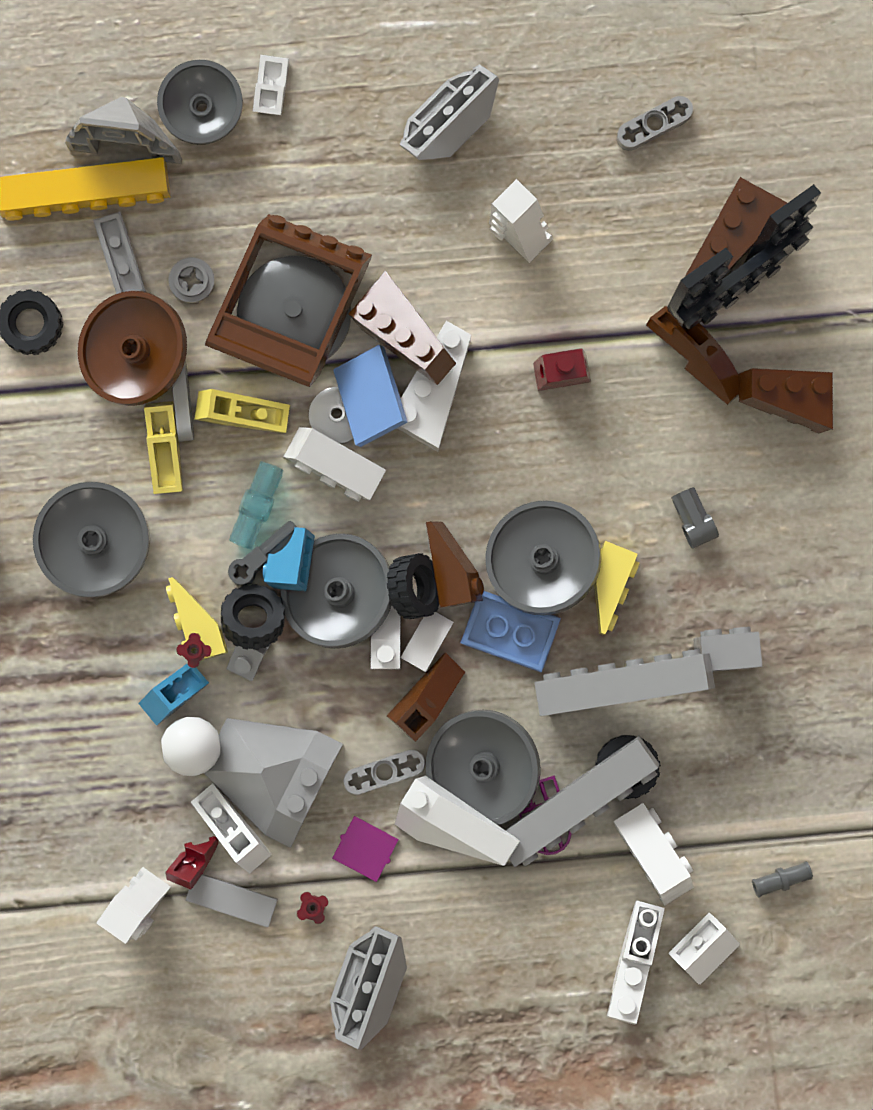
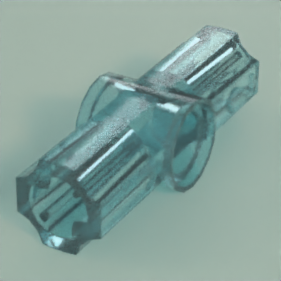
(256, 505)

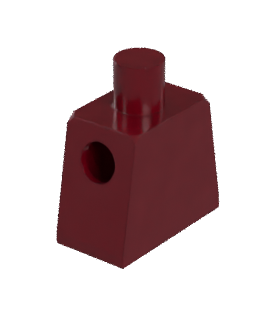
(561, 369)

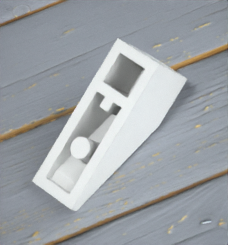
(387, 643)
(231, 829)

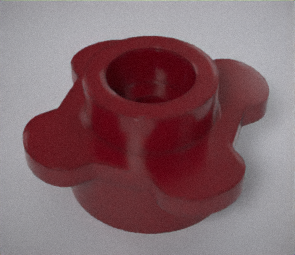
(194, 642)
(319, 903)

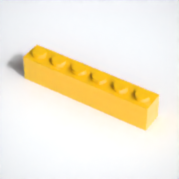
(83, 188)

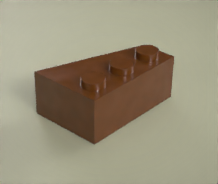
(790, 394)

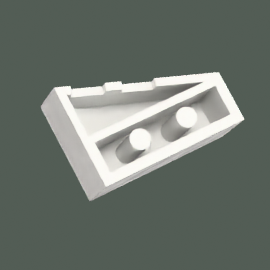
(517, 220)
(334, 464)
(655, 853)
(132, 907)

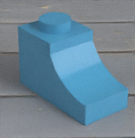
(291, 565)
(172, 693)

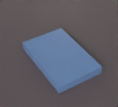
(370, 396)
(510, 633)

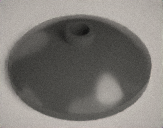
(197, 84)

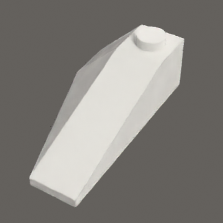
(445, 821)

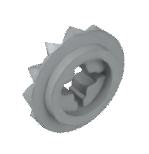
(185, 268)

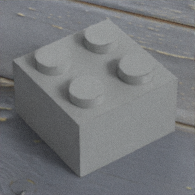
(730, 651)

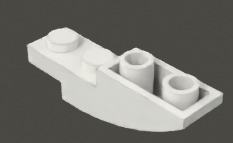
(635, 962)

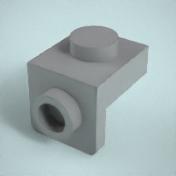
(246, 662)

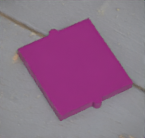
(365, 848)

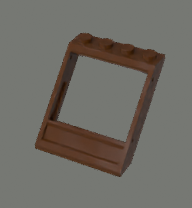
(266, 347)

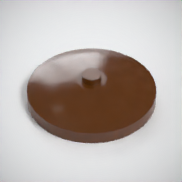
(132, 348)

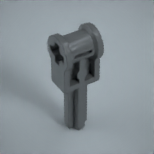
(259, 555)

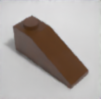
(454, 573)

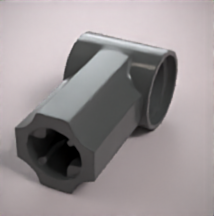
(697, 525)

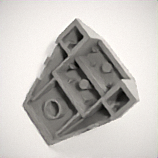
(121, 123)
(272, 773)

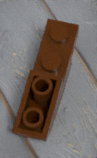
(705, 356)

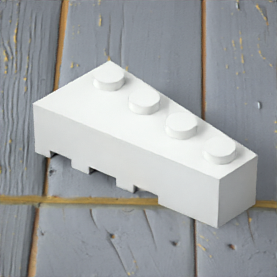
(429, 404)

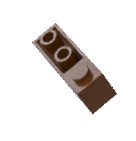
(427, 698)

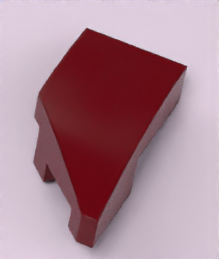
(191, 863)

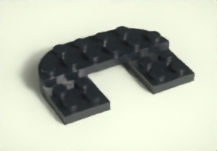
(703, 291)

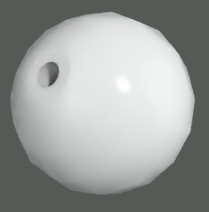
(190, 746)

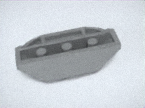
(451, 115)
(367, 986)

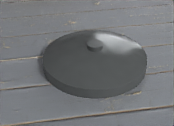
(295, 300)
(91, 539)
(543, 557)
(343, 594)
(486, 763)

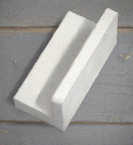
(704, 948)

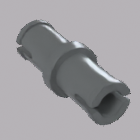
(782, 879)

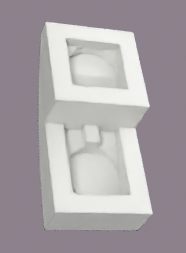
(271, 85)
(426, 640)

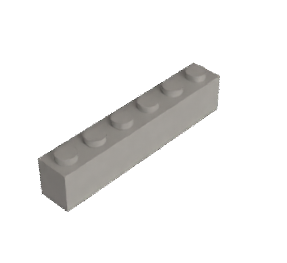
(624, 684)
(581, 799)

